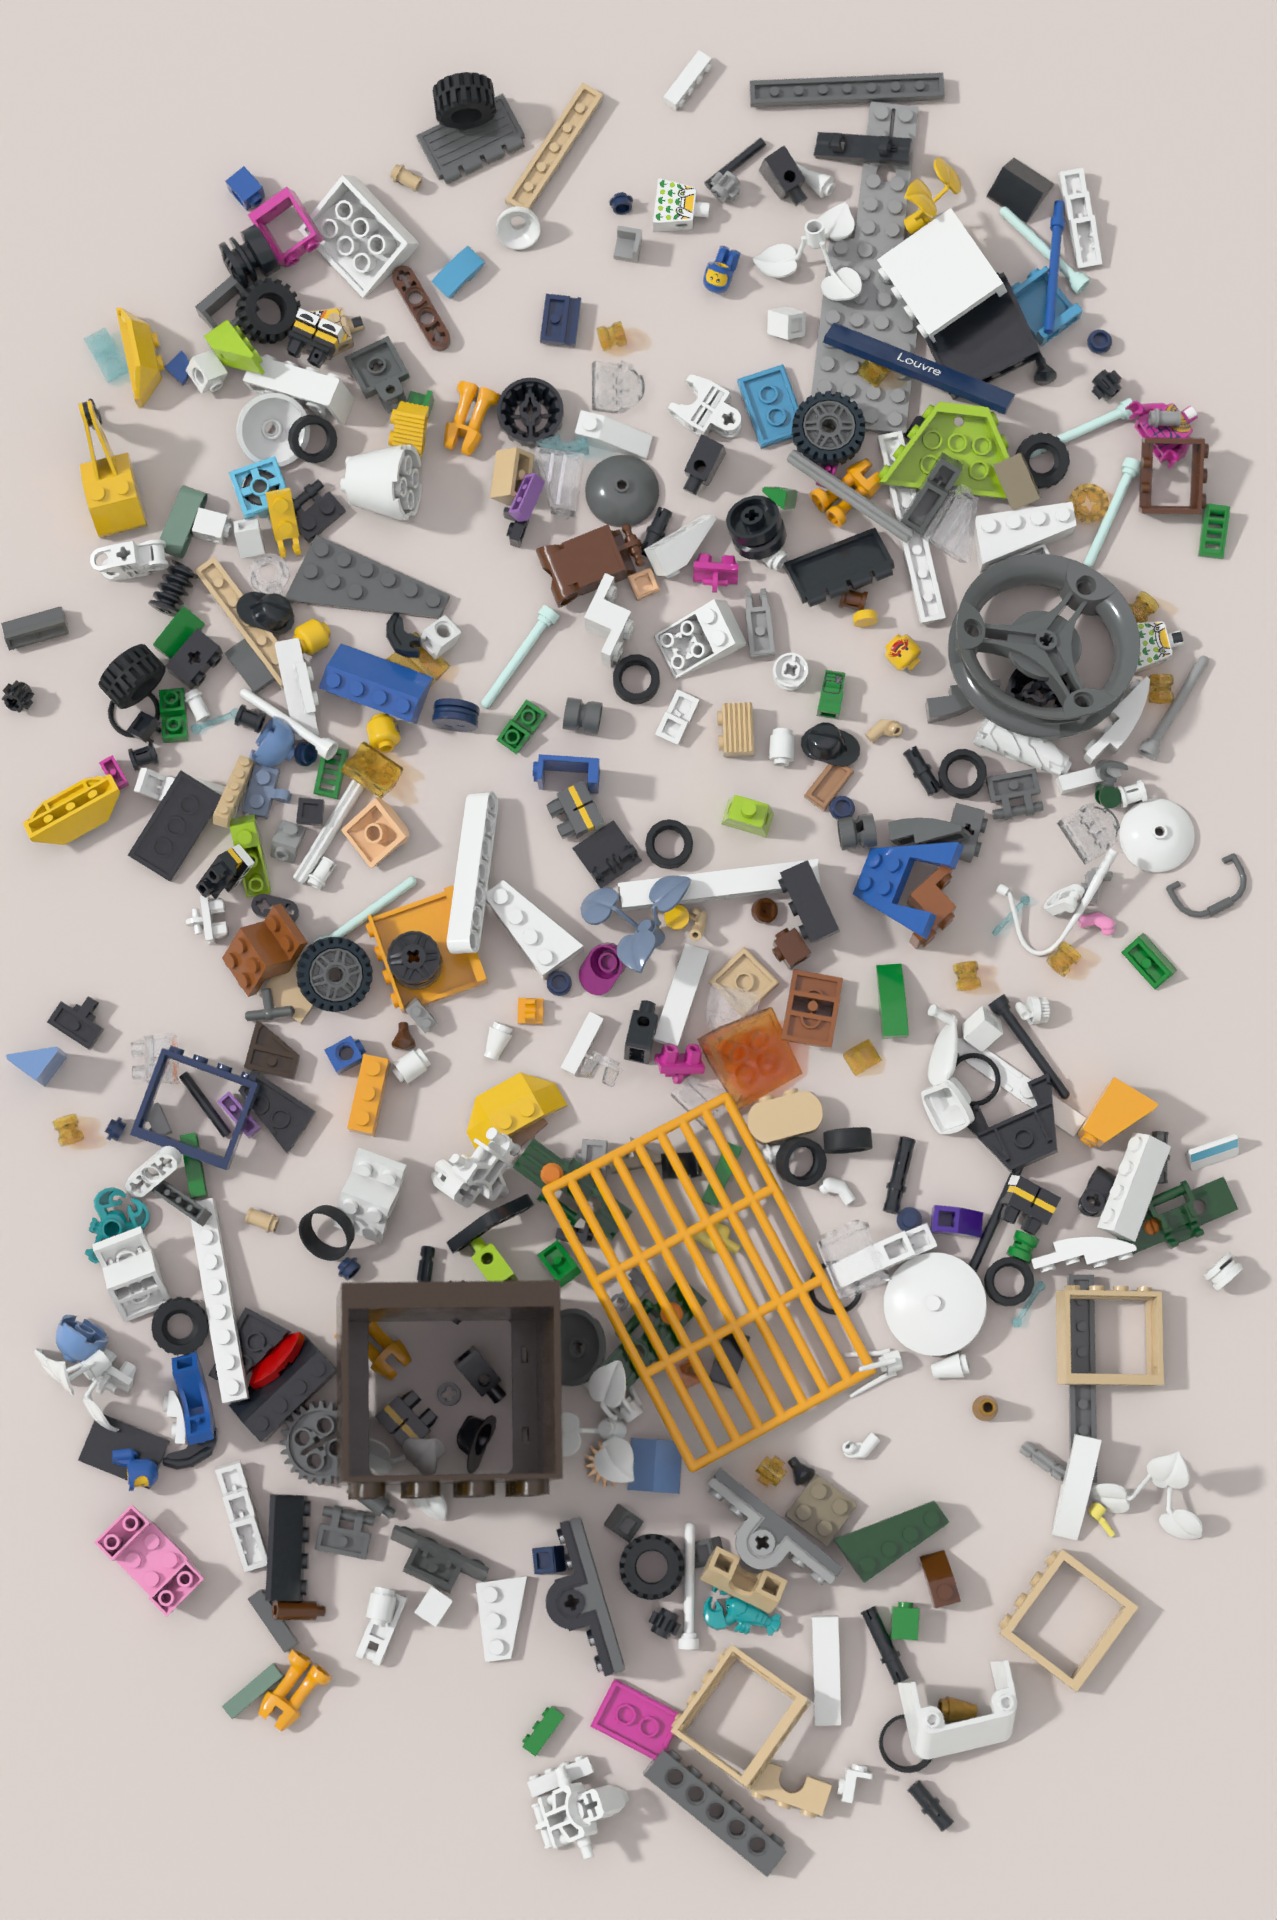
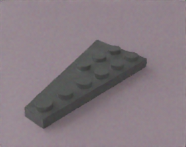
(354, 582)

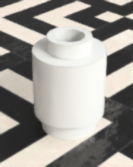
(782, 747)
(410, 1066)
(381, 1606)

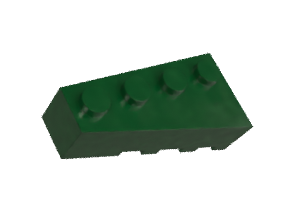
(884, 1542)

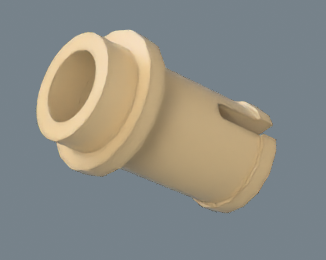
(406, 177)
(262, 1220)

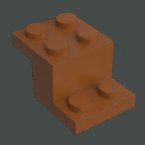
(931, 899)
(264, 950)
(812, 1009)

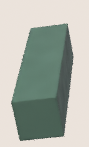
(253, 1690)

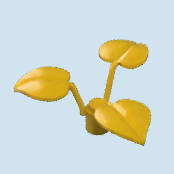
(921, 196)

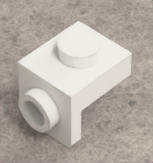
(152, 784)
(847, 1785)

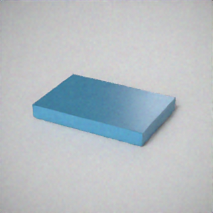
(769, 404)

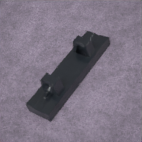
(864, 148)

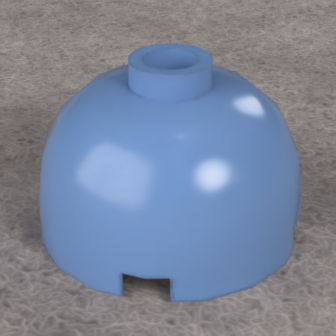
(274, 744)
(79, 1339)

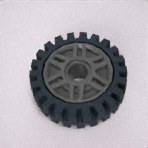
(828, 411)
(354, 974)

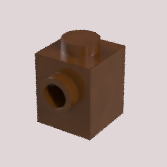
(790, 948)

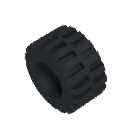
(464, 100)
(253, 324)
(132, 676)
(635, 1583)

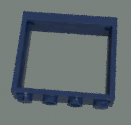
(184, 1148)

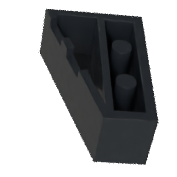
(808, 902)

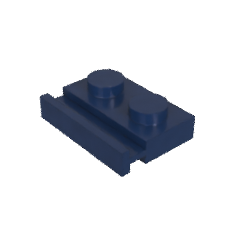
(560, 320)

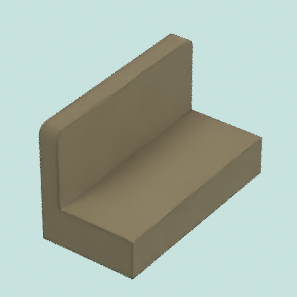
(1017, 481)

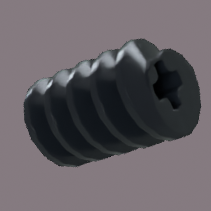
(172, 588)

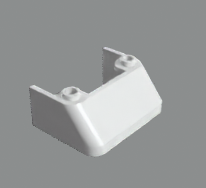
(934, 1739)

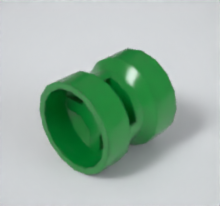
(1022, 1246)

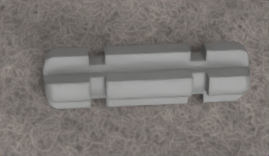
(1043, 1460)

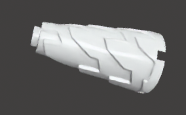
(1031, 751)

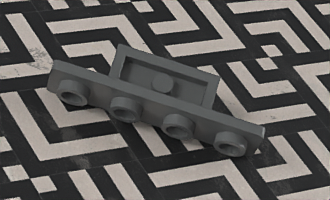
(436, 1563)

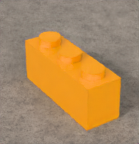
(369, 1095)

